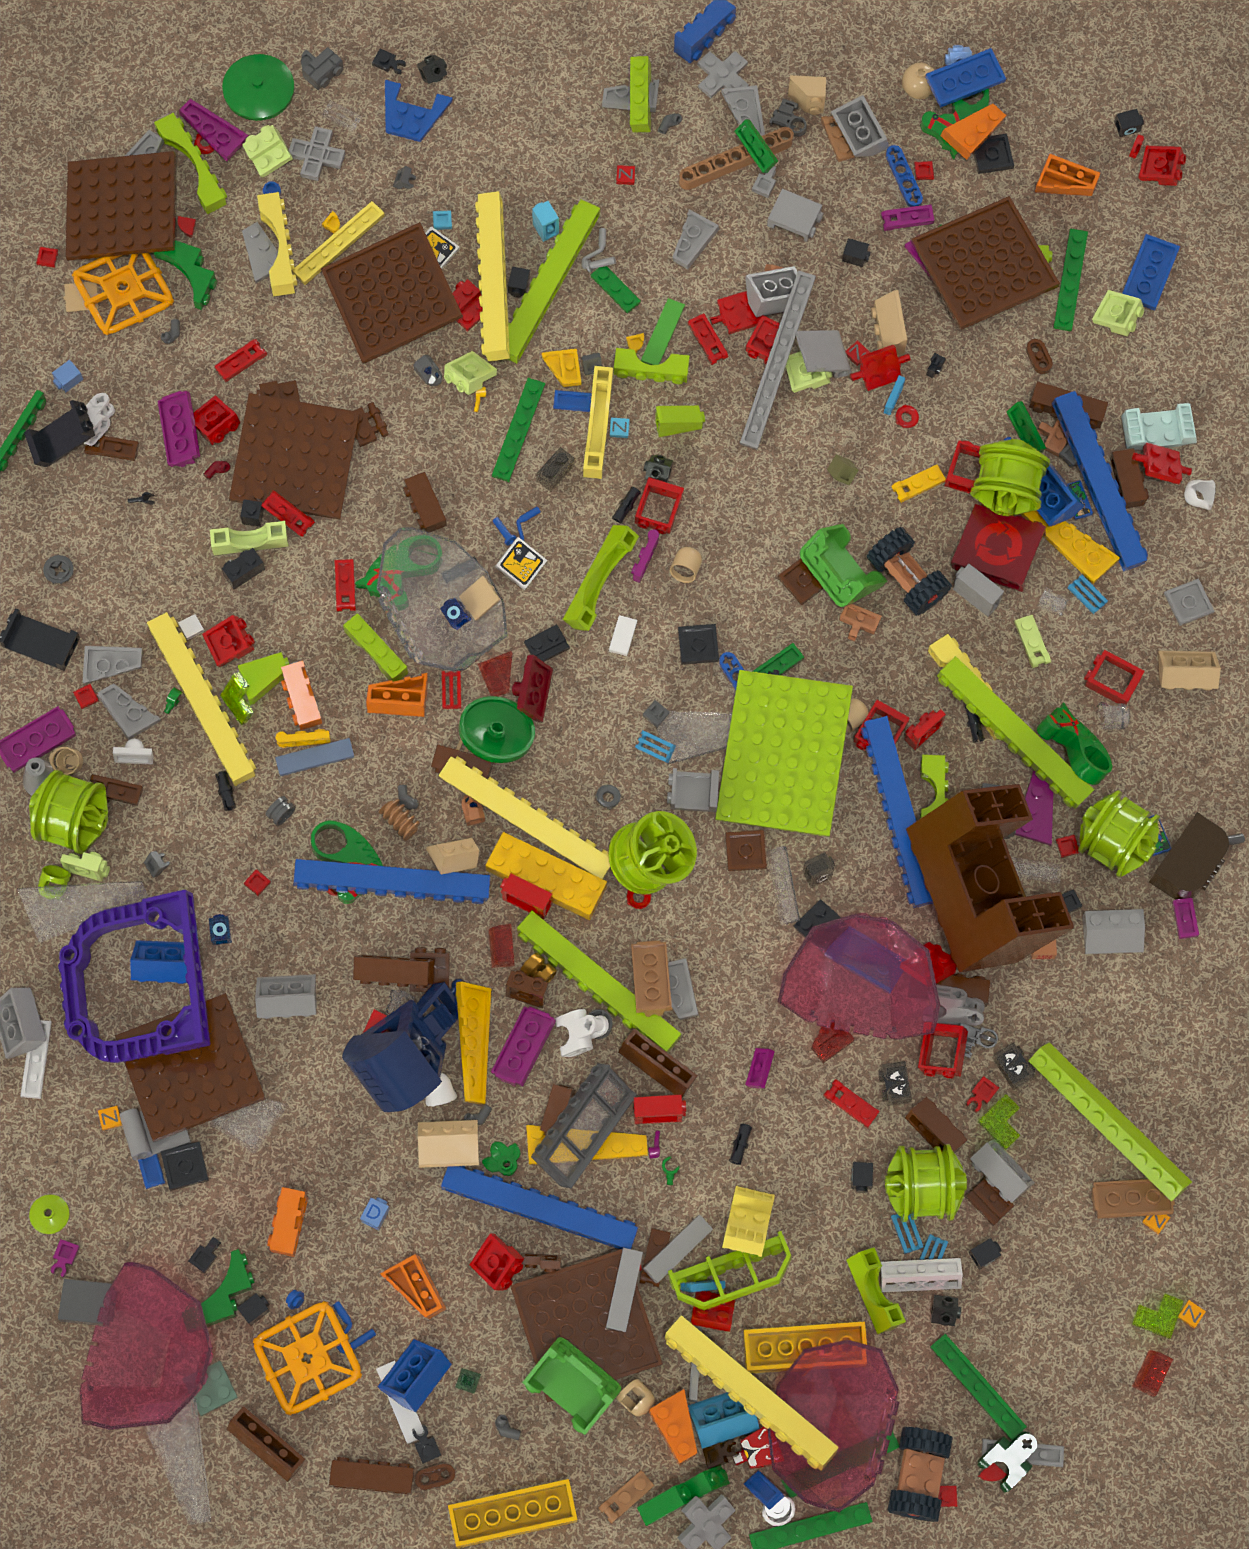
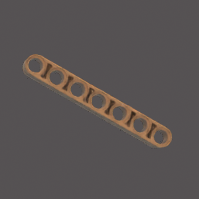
(729, 164)

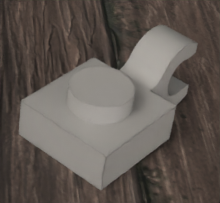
(765, 183)

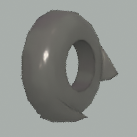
(608, 789)

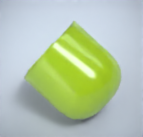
(54, 874)

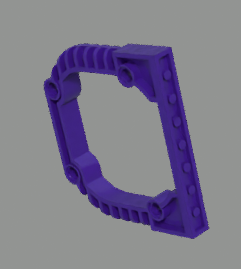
(190, 1025)

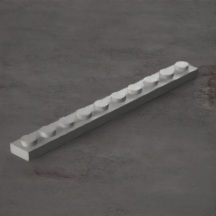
(777, 360)

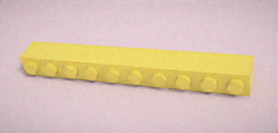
(493, 276)
(201, 699)
(526, 818)
(751, 1393)

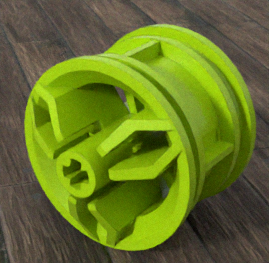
(1010, 477)
(68, 811)
(1119, 833)
(665, 842)
(925, 1183)

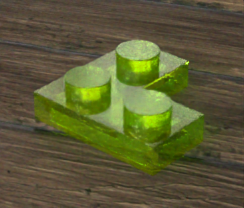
(233, 697)
(996, 1122)
(1159, 1322)

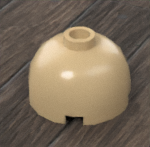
(915, 82)

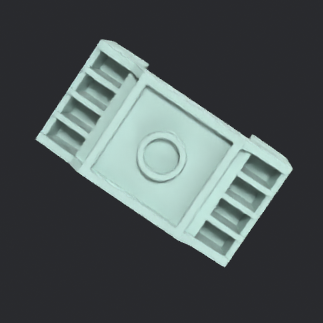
(1159, 428)

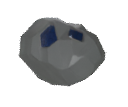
(428, 371)

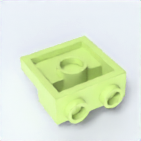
(267, 150)
(1119, 312)
(469, 372)
(800, 378)
(88, 866)

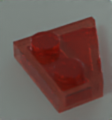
(497, 674)
(830, 1042)

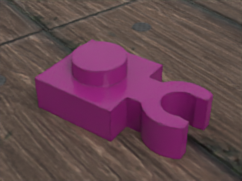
(65, 1254)

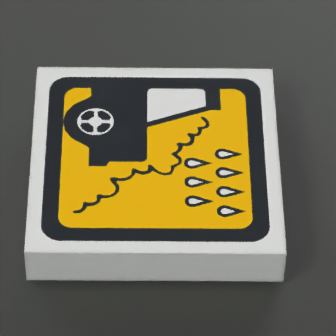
(442, 246)
(520, 563)

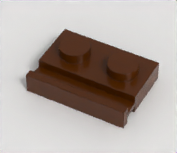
(989, 1202)

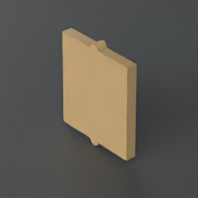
(73, 298)
(479, 598)

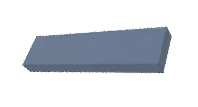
(314, 757)

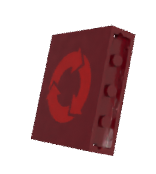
(999, 546)

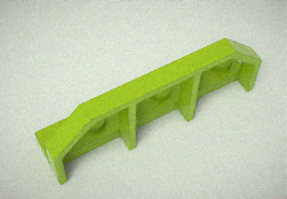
(732, 1260)

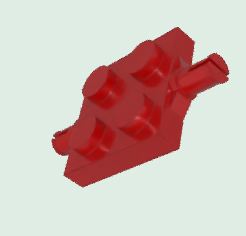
(735, 313)
(880, 367)
(1162, 463)

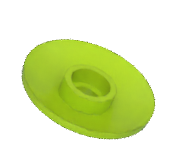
(54, 1222)

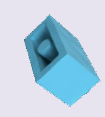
(545, 220)

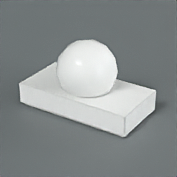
(133, 753)

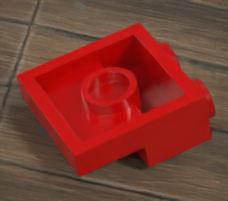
(1162, 164)
(468, 301)
(762, 339)
(215, 420)
(229, 640)
(925, 728)
(941, 961)
(497, 1263)
(716, 1317)

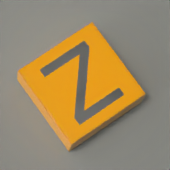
(109, 1118)
(1156, 1222)
(1191, 1314)

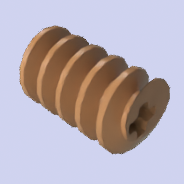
(399, 819)

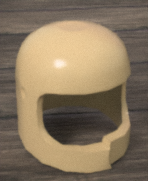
(688, 558)
(857, 714)
(67, 754)
(646, 1396)

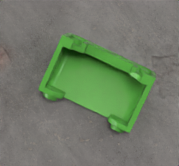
(836, 568)
(573, 1383)

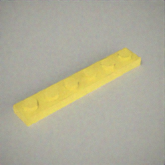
(338, 242)

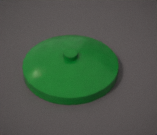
(258, 87)
(496, 729)

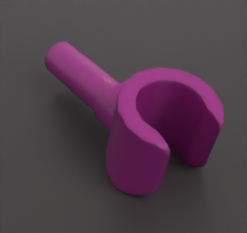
(654, 1152)

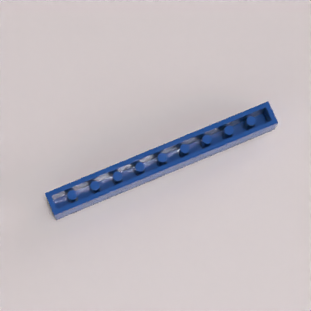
(1099, 481)
(896, 804)
(391, 880)
(539, 1207)

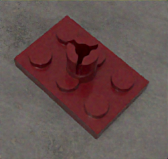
(533, 688)

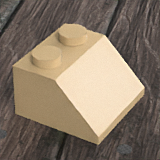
(808, 93)
(454, 855)

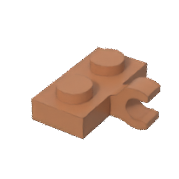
(1056, 437)
(859, 619)

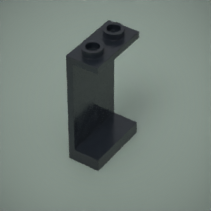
(60, 436)
(39, 640)

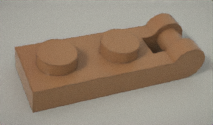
(837, 139)
(627, 1496)

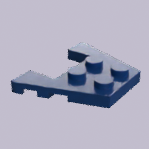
(408, 119)

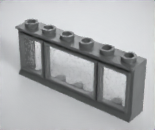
(583, 1126)

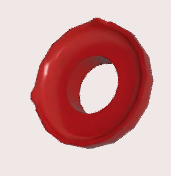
(203, 149)
(909, 410)
(630, 901)

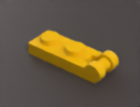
(919, 483)
(302, 738)

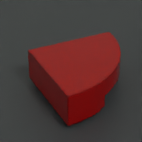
(1137, 146)
(186, 225)
(992, 1473)

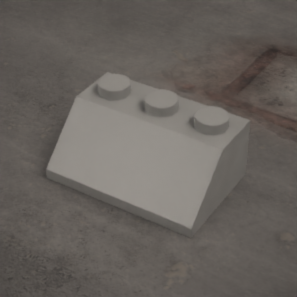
(860, 128)
(770, 290)
(1114, 931)
(286, 996)
(19, 1023)
(1001, 1171)

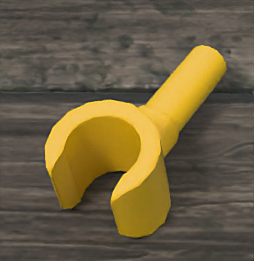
(479, 393)

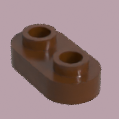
(1039, 357)
(435, 1477)

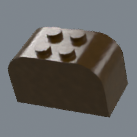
(1192, 859)

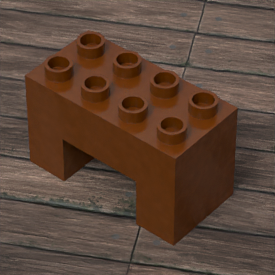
(976, 881)

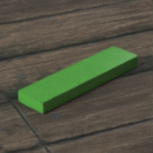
(663, 332)

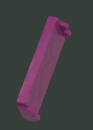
(179, 429)
(36, 739)
(523, 1046)

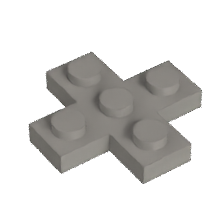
(721, 73)
(316, 153)
(706, 1523)

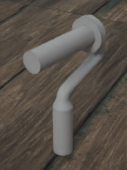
(587, 264)

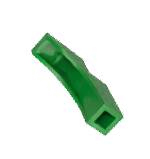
(189, 262)
(237, 1281)
(682, 1494)

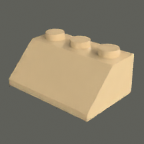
(889, 322)
(1188, 670)
(448, 1143)

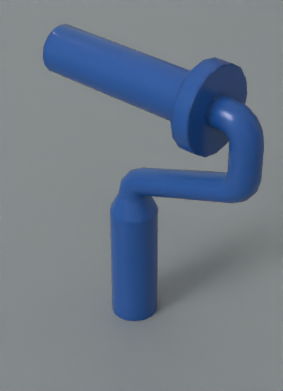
(523, 518)
(347, 1320)

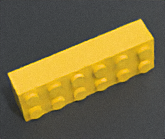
(569, 885)
(779, 1347)
(512, 1513)

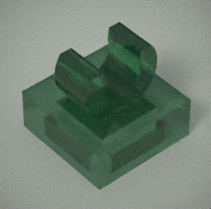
(468, 1381)

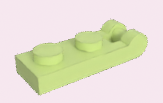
(1032, 641)

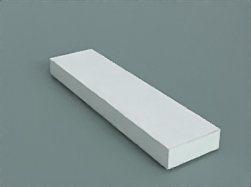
(35, 1067)
(406, 1418)

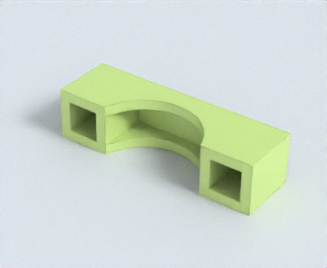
(232, 541)

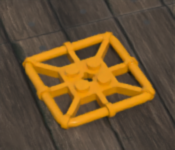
(118, 299)
(319, 1363)

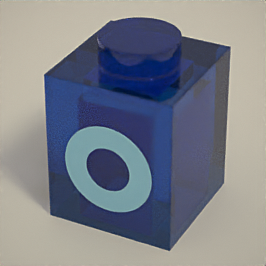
(455, 613)
(220, 929)

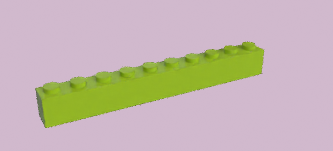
(550, 277)
(1014, 732)
(595, 980)
(1110, 1121)

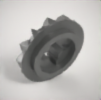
(55, 562)

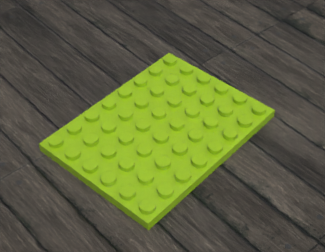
(784, 753)

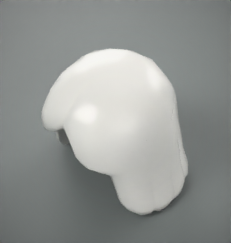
(1207, 489)
(442, 1094)
(780, 1513)

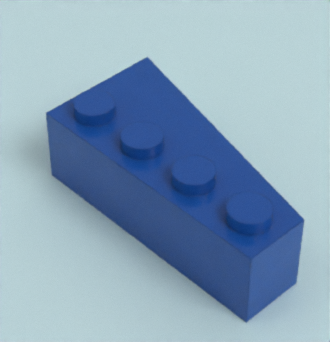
(704, 29)

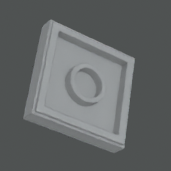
(1189, 602)

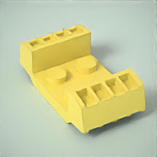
(748, 1221)

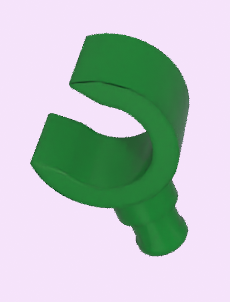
(172, 699)
(669, 1174)

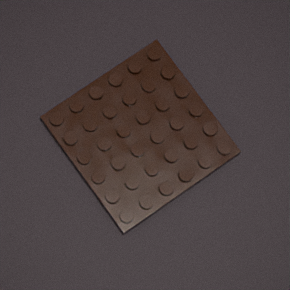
(121, 205)
(985, 262)
(391, 293)
(295, 451)
(196, 1083)
(576, 1307)

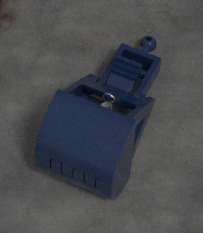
(396, 1063)

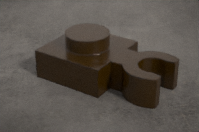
(717, 1454)

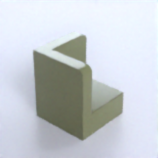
(842, 469)

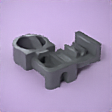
(786, 115)
(976, 1034)

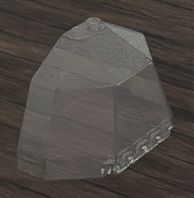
(415, 581)

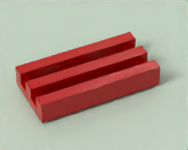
(451, 674)

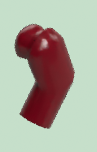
(217, 467)

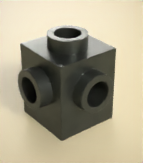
(432, 69)
(658, 468)
(945, 1310)

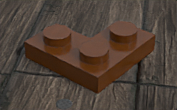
(546, 1261)

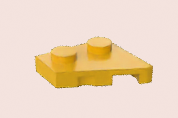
(564, 366)

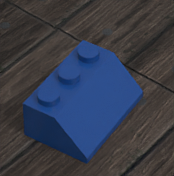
(1057, 498)
(158, 962)
(415, 1375)

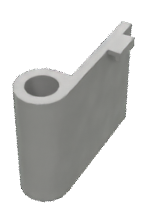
(823, 352)
(140, 1140)

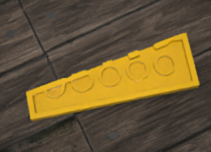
(1078, 548)
(474, 1022)
(615, 1146)

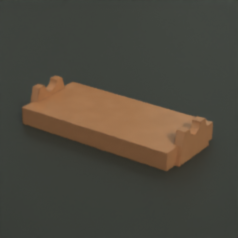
(651, 978)
(1129, 1199)

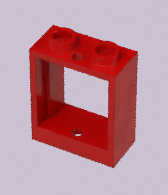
(957, 482)
(661, 488)
(1107, 691)
(893, 716)
(526, 895)
(943, 1030)
(659, 1109)

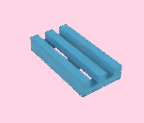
(894, 395)
(1071, 587)
(642, 740)
(937, 1241)
(913, 1248)
(700, 1286)

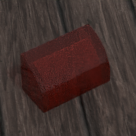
(501, 946)
(1152, 1373)

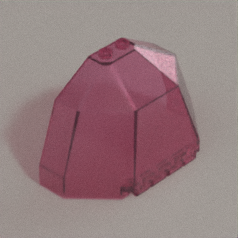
(863, 977)
(147, 1352)
(850, 1399)

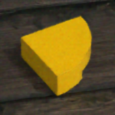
(332, 223)
(635, 342)

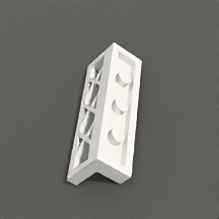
(921, 1273)

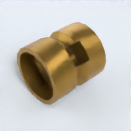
(536, 964)

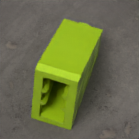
(678, 419)
(262, 675)

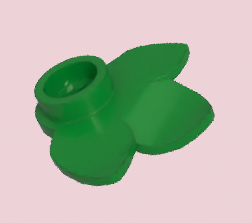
(500, 1156)

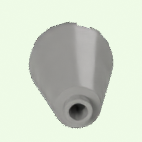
(35, 773)

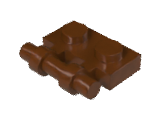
(365, 433)

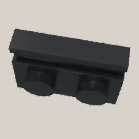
(547, 643)

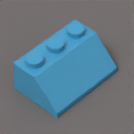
(720, 1420)

